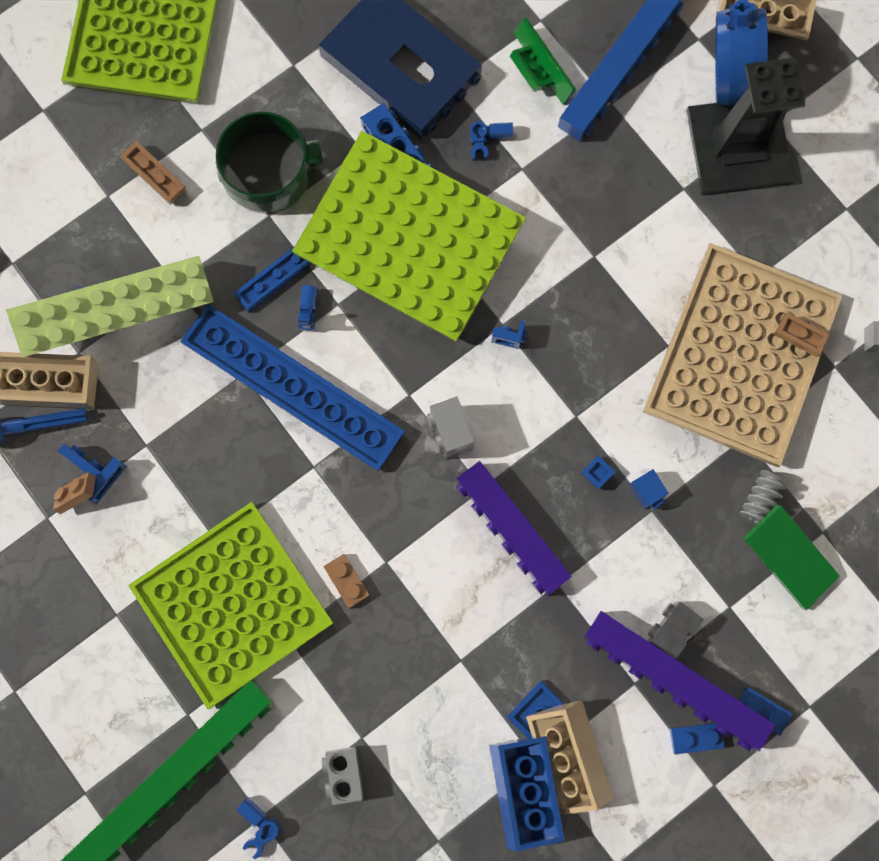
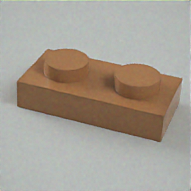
(801, 334)
(74, 493)
(346, 581)

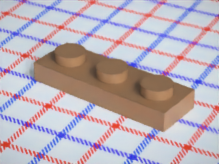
(153, 172)

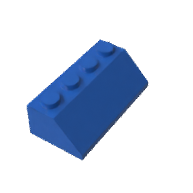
(526, 793)

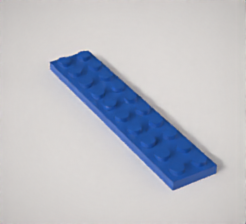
(293, 387)

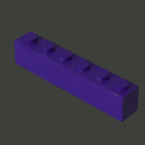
(512, 528)

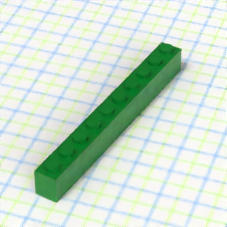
(173, 775)

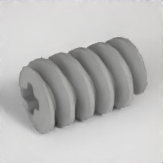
(762, 496)

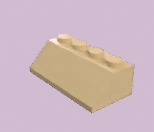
(784, 17)
(573, 757)

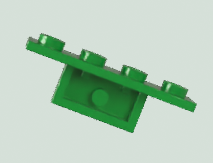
(539, 64)

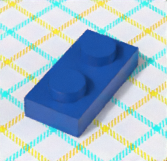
(767, 709)
(695, 738)

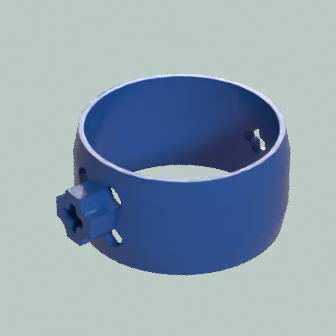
(738, 41)

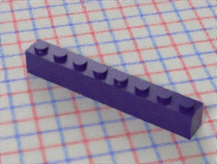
(679, 681)

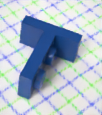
(104, 478)

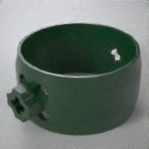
(264, 123)

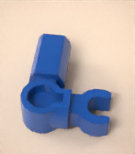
(480, 132)
(307, 308)
(267, 827)

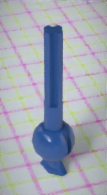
(42, 422)

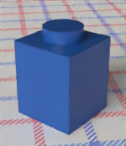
(649, 490)

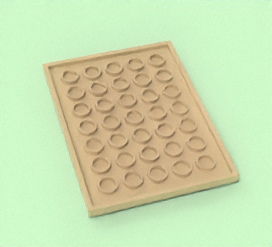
(726, 367)

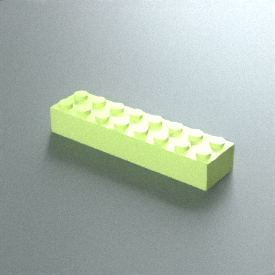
(109, 306)

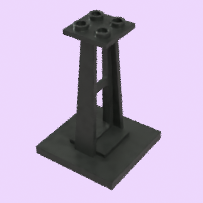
(747, 142)

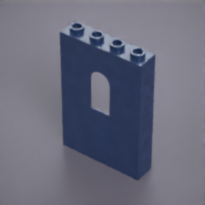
(373, 35)

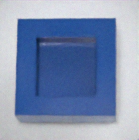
(597, 472)

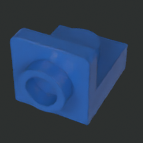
(506, 337)

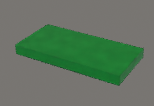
(791, 557)

